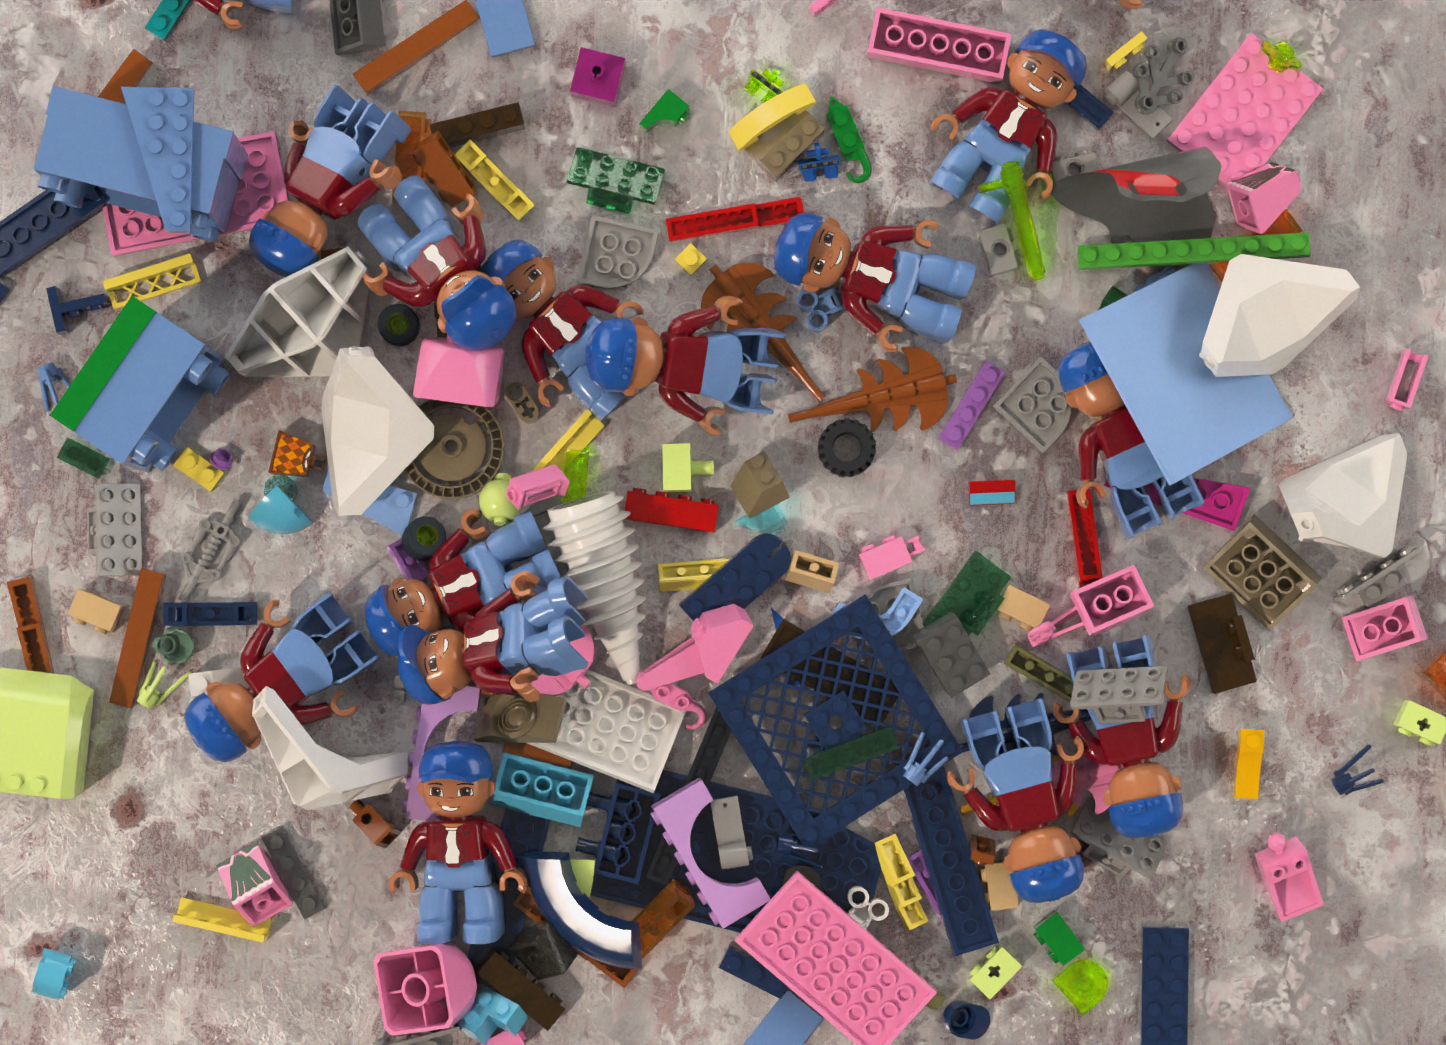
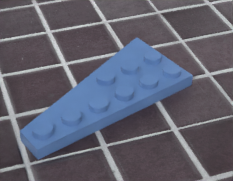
(165, 136)

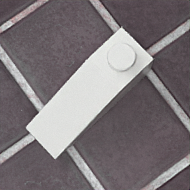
(200, 680)

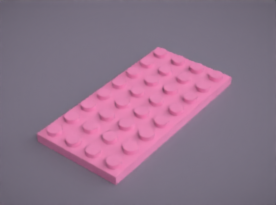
(256, 194)
(835, 964)

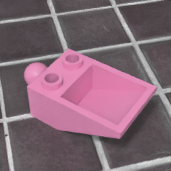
(1288, 876)

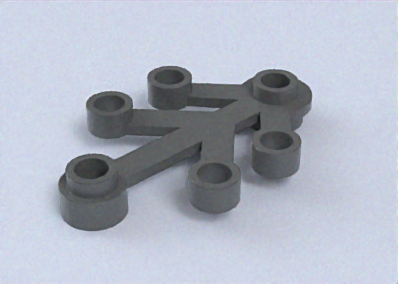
(1160, 78)

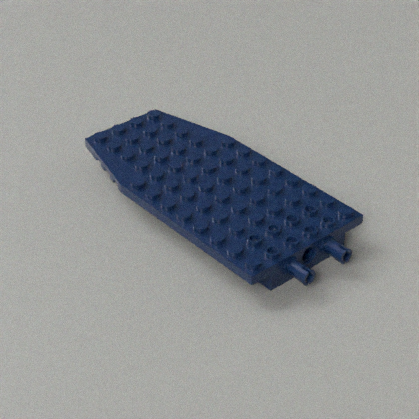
(633, 838)

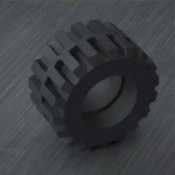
(852, 428)

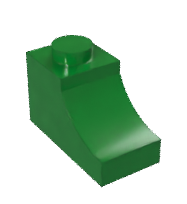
(667, 110)

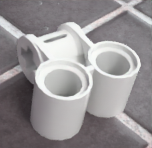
(862, 911)

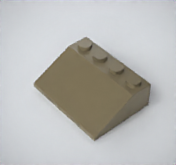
(1262, 572)

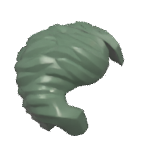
(174, 645)

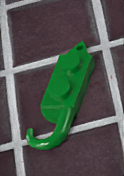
(848, 138)

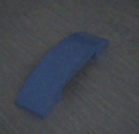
(210, 614)

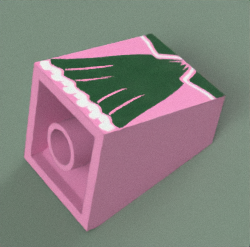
(1263, 195)
(253, 885)

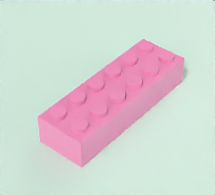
(939, 45)

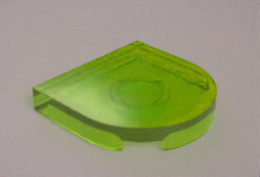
(1083, 984)

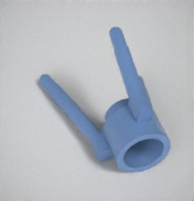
(48, 377)
(916, 772)

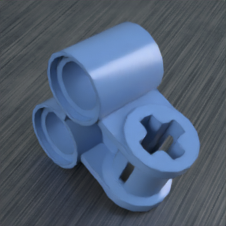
(822, 307)

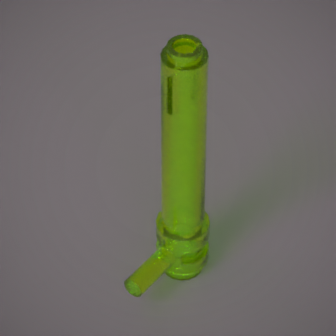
(1016, 188)

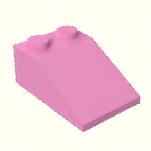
(1384, 628)

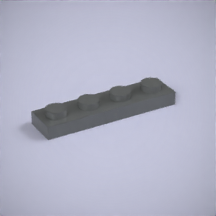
(293, 873)

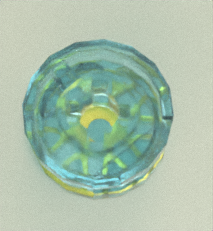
(285, 483)

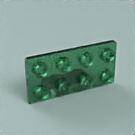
(614, 180)
(972, 594)

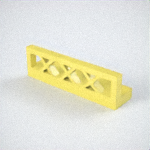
(151, 272)
(576, 438)
(219, 919)

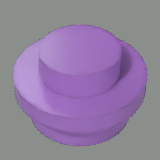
(221, 459)

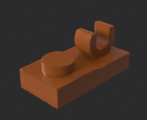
(982, 850)

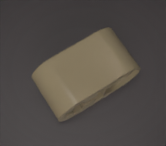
(530, 404)

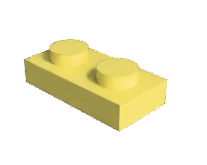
(1118, 58)
(199, 469)

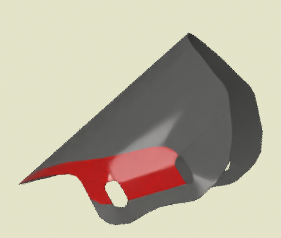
(1147, 197)

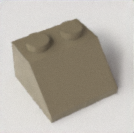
(758, 485)

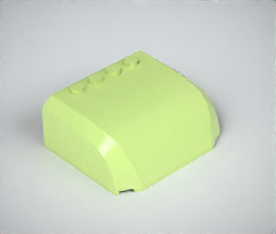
(43, 733)

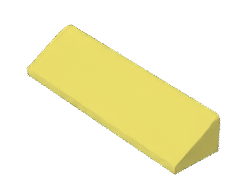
(687, 574)

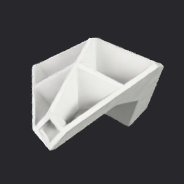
(1271, 313)
(305, 320)
(368, 429)
(1351, 496)
(314, 773)

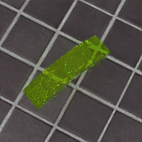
(576, 471)

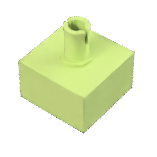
(679, 468)

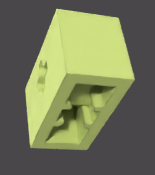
(1407, 723)
(992, 984)

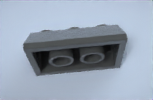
(356, 25)

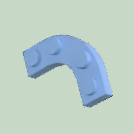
(898, 614)

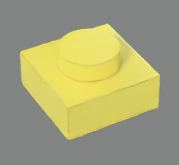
(690, 259)

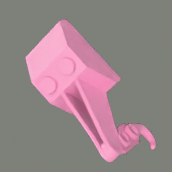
(1101, 606)
(709, 651)

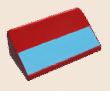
(991, 492)

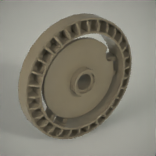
(465, 459)

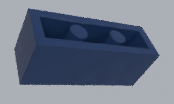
(751, 971)

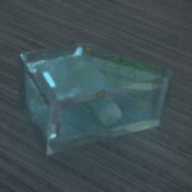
(766, 522)

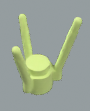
(150, 695)

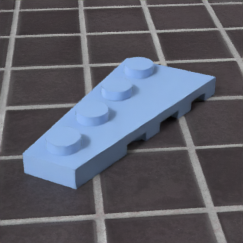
(390, 509)

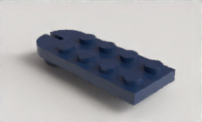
(741, 577)

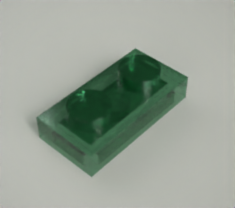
(83, 458)

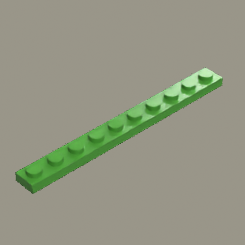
(1192, 251)

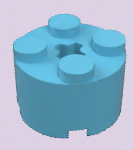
(52, 974)

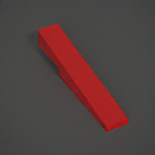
(734, 219)
(1084, 540)

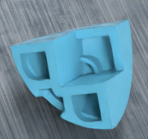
(279, 514)

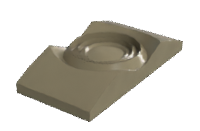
(520, 721)

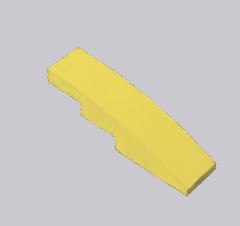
(900, 883)

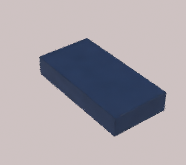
(1090, 108)

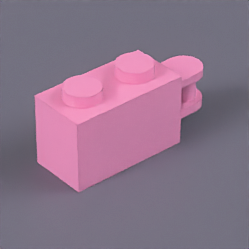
(888, 556)

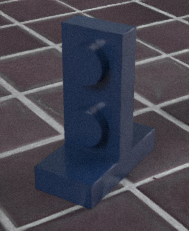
(72, 308)

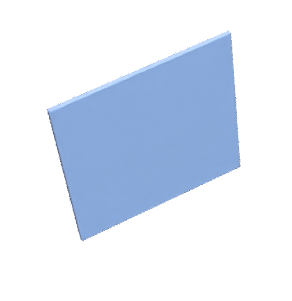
(1176, 401)

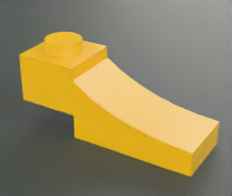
(1248, 763)

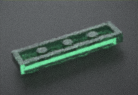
(850, 753)

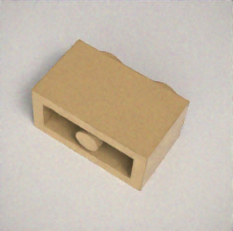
(812, 571)
(1022, 608)
(96, 611)
(1000, 891)

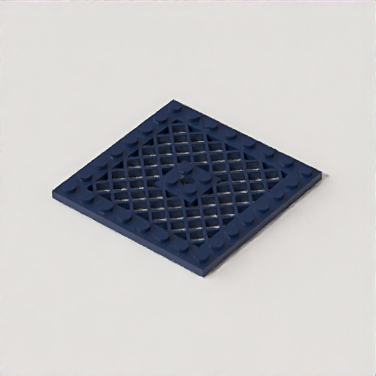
(848, 809)

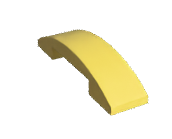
(771, 113)
(494, 180)

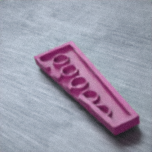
(1222, 502)

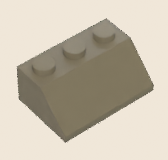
(785, 143)

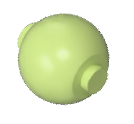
(495, 503)

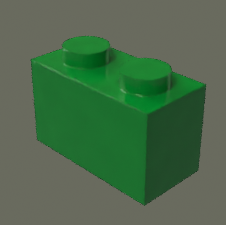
(1058, 938)

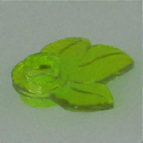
(1280, 56)

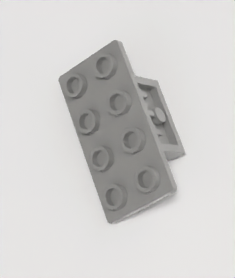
(116, 529)
(1378, 585)
(1120, 692)
(1113, 849)
(431, 1037)

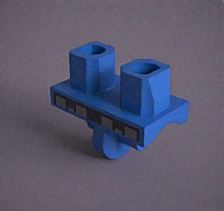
(829, 163)

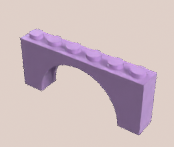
(429, 718)
(726, 900)

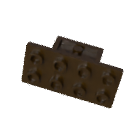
(1223, 643)

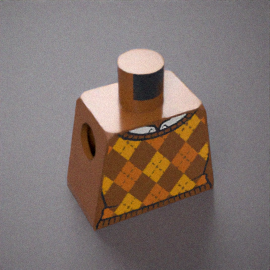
(294, 456)
(380, 829)

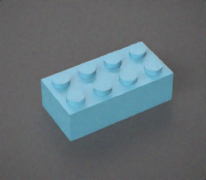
(542, 789)

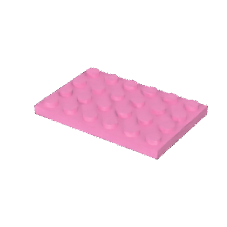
(1246, 112)

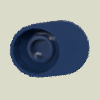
(966, 1019)

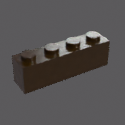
(480, 125)
(516, 987)

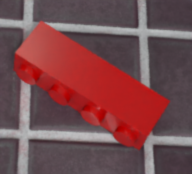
(670, 511)

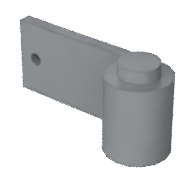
(1124, 93)
(730, 833)

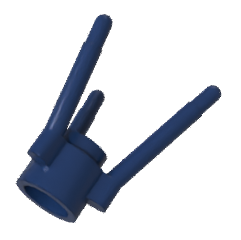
(1344, 782)
(788, 845)

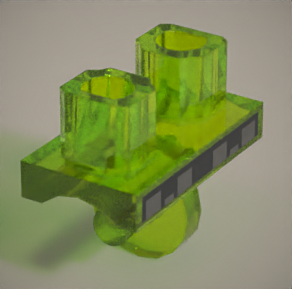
(757, 81)

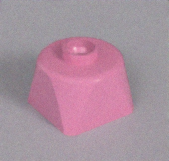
(458, 375)
(424, 987)

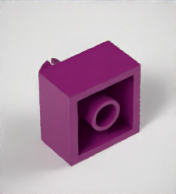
(597, 77)

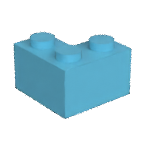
(488, 1013)

